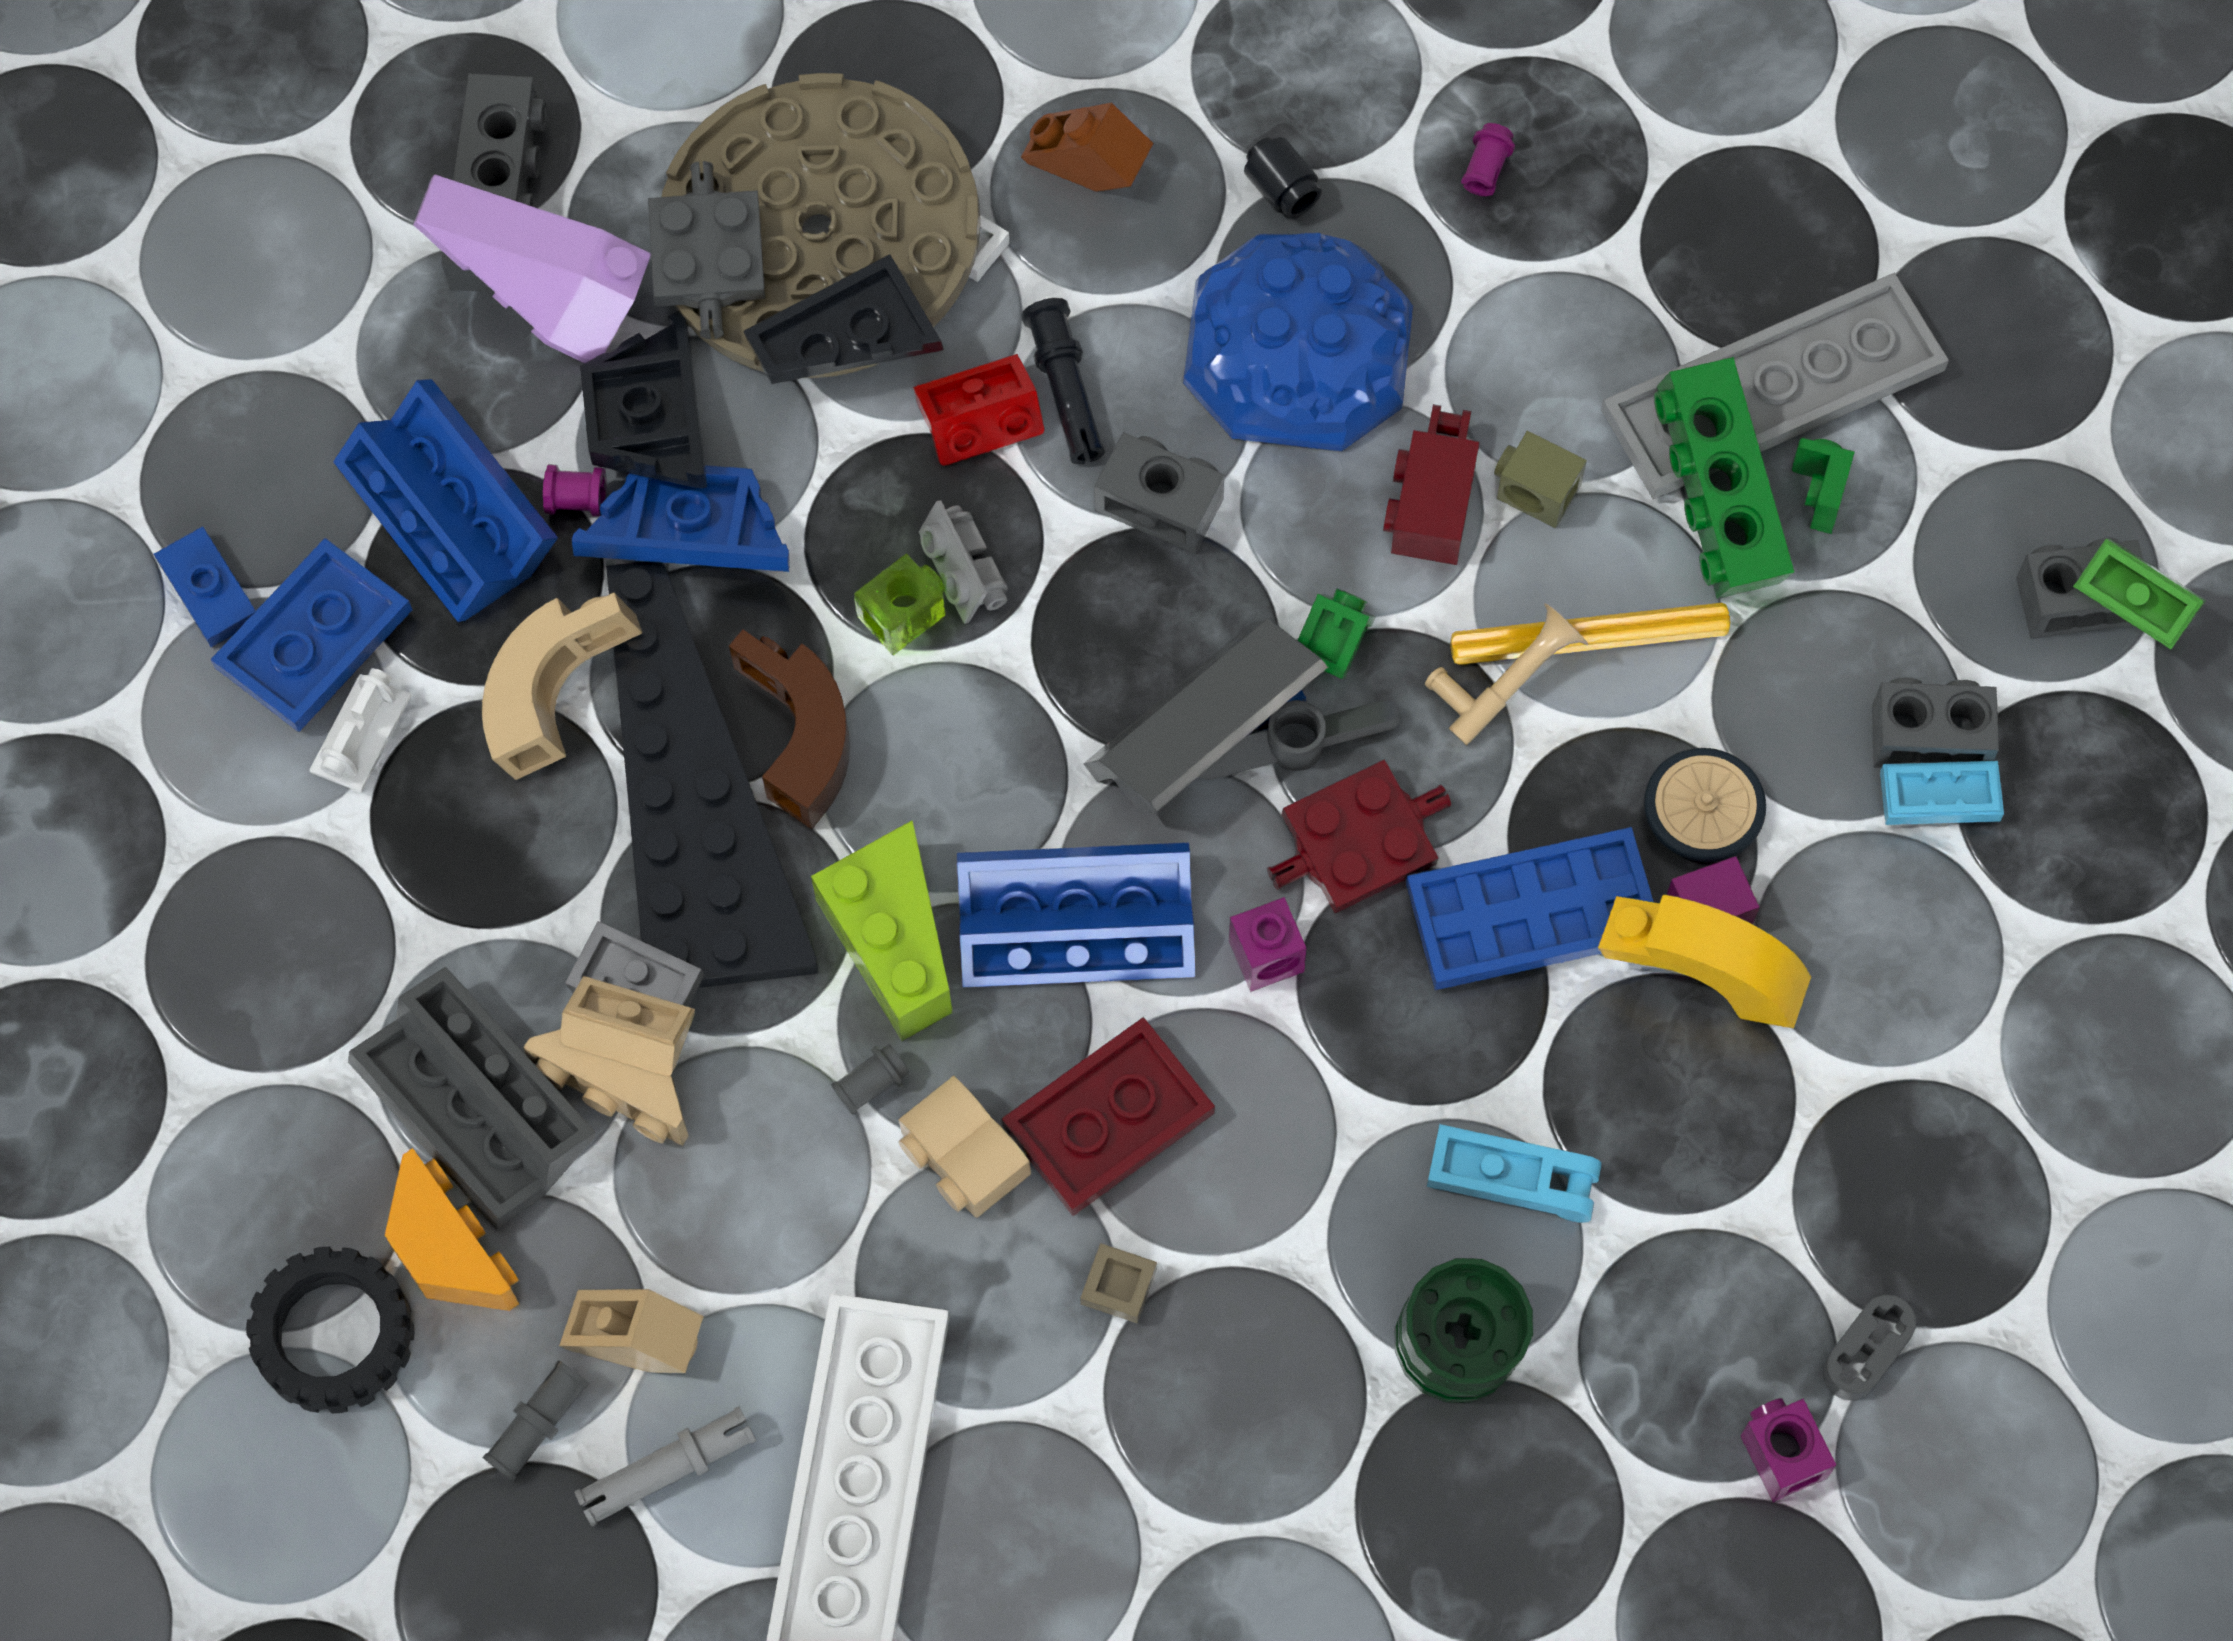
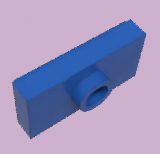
(205, 586)

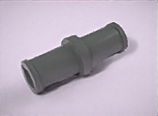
(535, 1420)

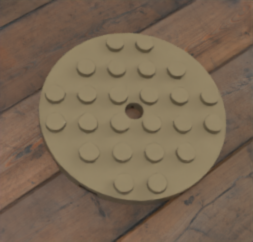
(845, 152)

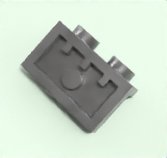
(635, 966)

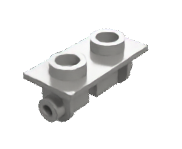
(951, 541)

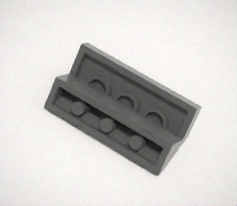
(1206, 715)
(472, 1098)

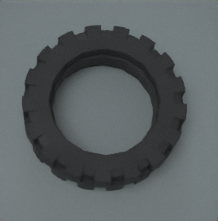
(288, 1287)

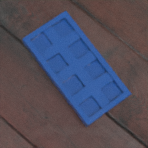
(1524, 906)

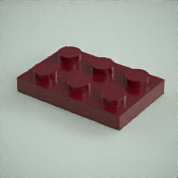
(1108, 1116)

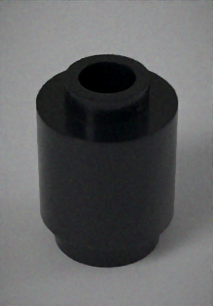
(1282, 176)

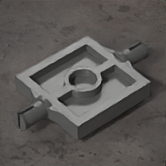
(706, 249)

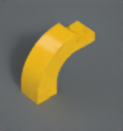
(1728, 954)

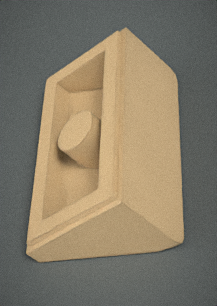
(625, 1026)

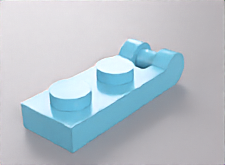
(1513, 1172)

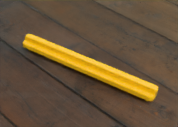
(1598, 631)

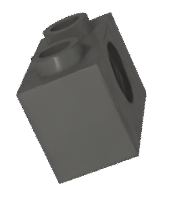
(1176, 516)

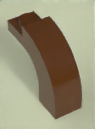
(817, 757)

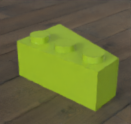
(888, 928)

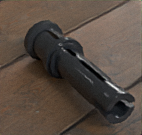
(1059, 358)

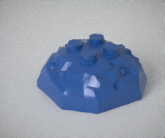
(1298, 342)

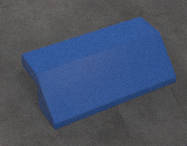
(446, 501)
(1075, 915)

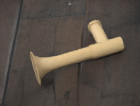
(1478, 713)

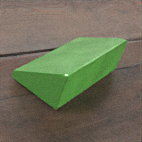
(2139, 593)

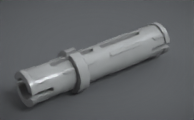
(665, 1466)

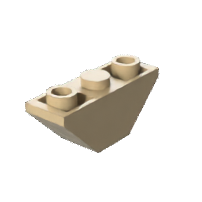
(612, 1087)

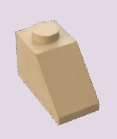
(632, 1329)

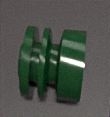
(1493, 1316)

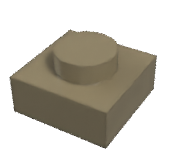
(1118, 1283)

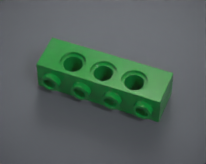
(1717, 393)

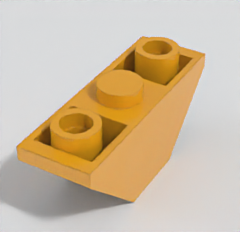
(442, 1243)

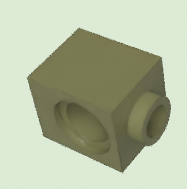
(1539, 478)

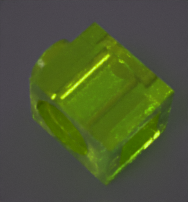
(901, 625)

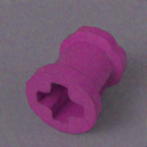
(574, 490)

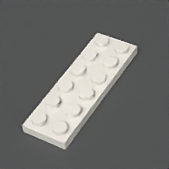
(859, 1472)

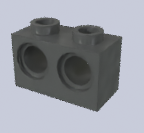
(2070, 612)
(1936, 735)

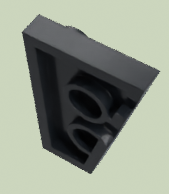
(845, 326)

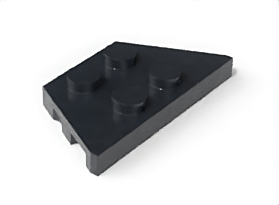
(646, 407)

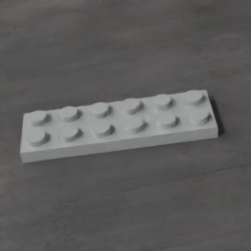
(1795, 375)

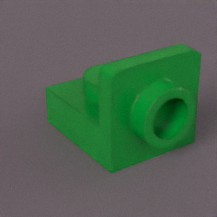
(1829, 470)
(1336, 630)

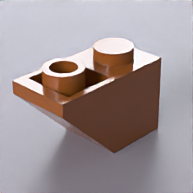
(1088, 147)

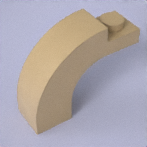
(531, 671)

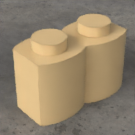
(963, 1147)

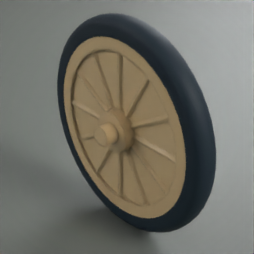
(1705, 804)

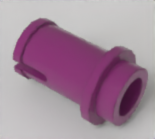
(1492, 147)

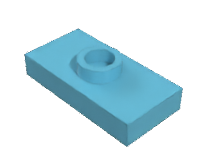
(1941, 792)

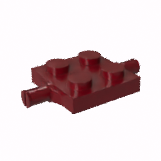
(1359, 836)

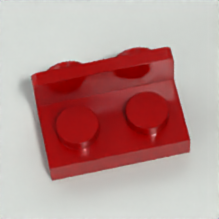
(980, 409)

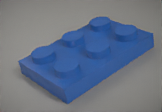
(311, 634)

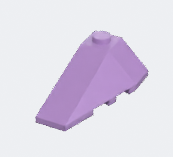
(550, 269)

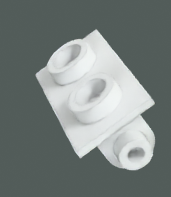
(361, 731)

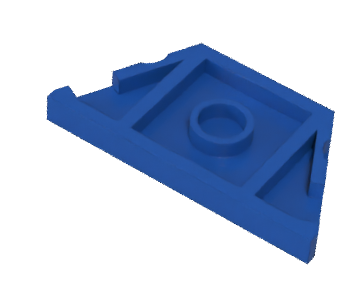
(688, 525)

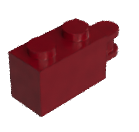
(1434, 490)

